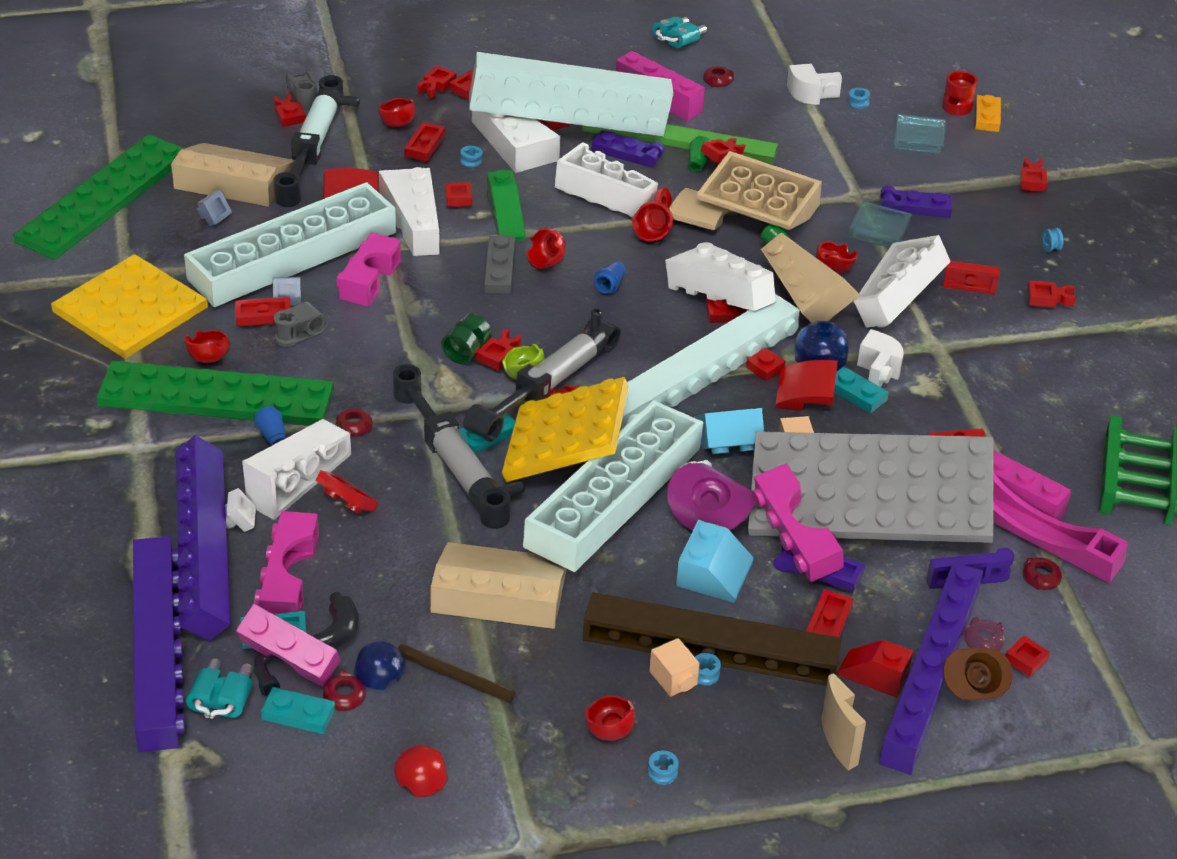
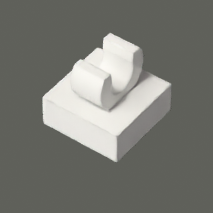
(239, 511)

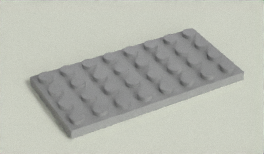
(884, 485)

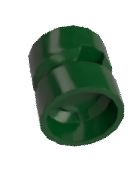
(466, 338)

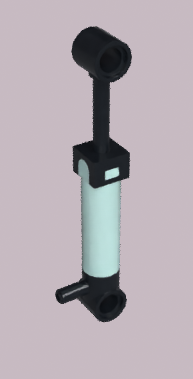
(307, 142)

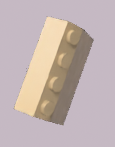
(235, 172)
(762, 191)
(497, 585)

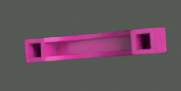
(1084, 547)

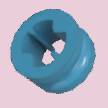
(859, 98)
(471, 156)
(1052, 239)
(708, 661)
(663, 776)

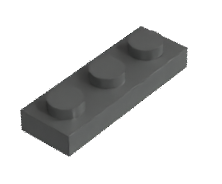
(499, 264)

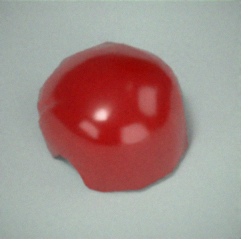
(397, 112)
(652, 221)
(546, 248)
(836, 256)
(207, 346)
(610, 717)
(421, 770)

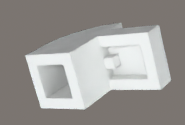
(811, 87)
(881, 356)

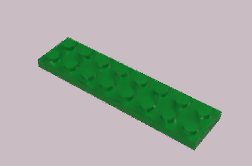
(98, 198)
(213, 392)

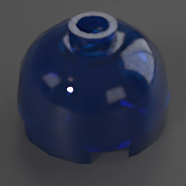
(822, 342)

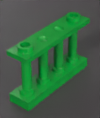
(1114, 475)

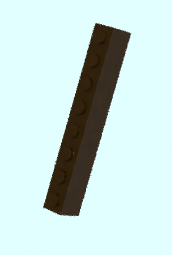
(734, 641)

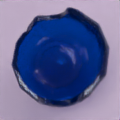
(379, 664)

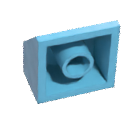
(731, 429)
(714, 562)

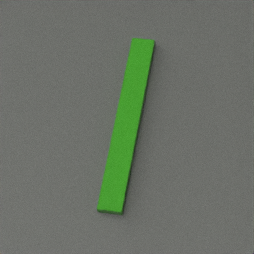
(681, 138)

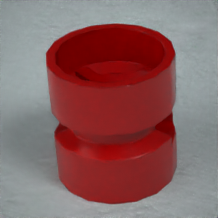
(959, 93)

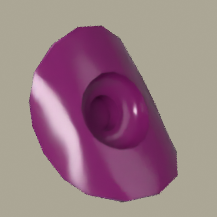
(708, 496)

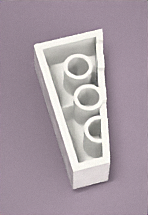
(519, 140)
(603, 181)
(414, 206)
(721, 277)
(900, 278)
(290, 467)

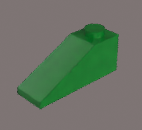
(505, 204)

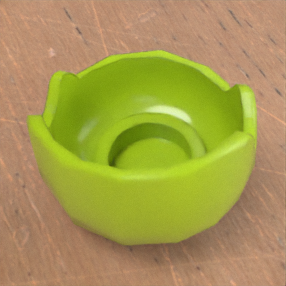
(521, 357)

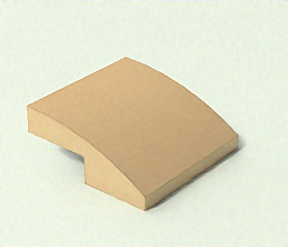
(697, 212)
(841, 723)

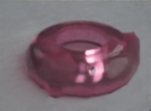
(975, 641)

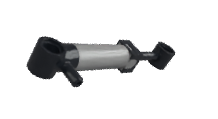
(537, 381)
(443, 436)

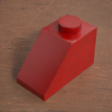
(878, 666)

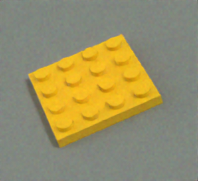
(129, 306)
(566, 429)

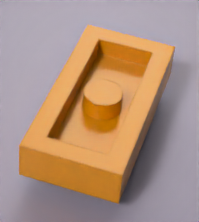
(988, 113)

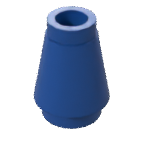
(609, 277)
(270, 424)

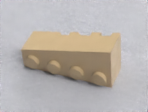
(812, 284)

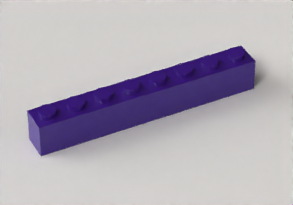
(201, 539)
(156, 645)
(926, 677)

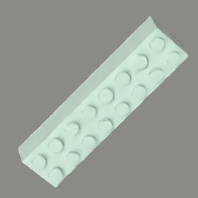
(570, 94)
(288, 244)
(612, 487)

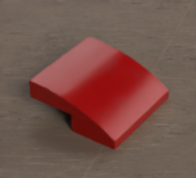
(342, 179)
(806, 383)

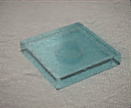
(920, 133)
(879, 224)

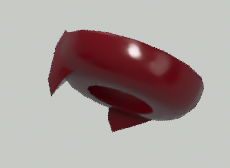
(718, 80)
(354, 428)
(1040, 580)
(349, 701)

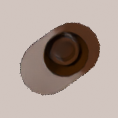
(977, 673)

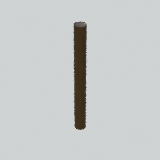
(457, 673)

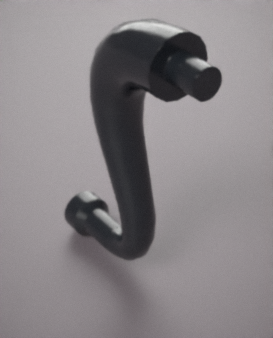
(336, 635)

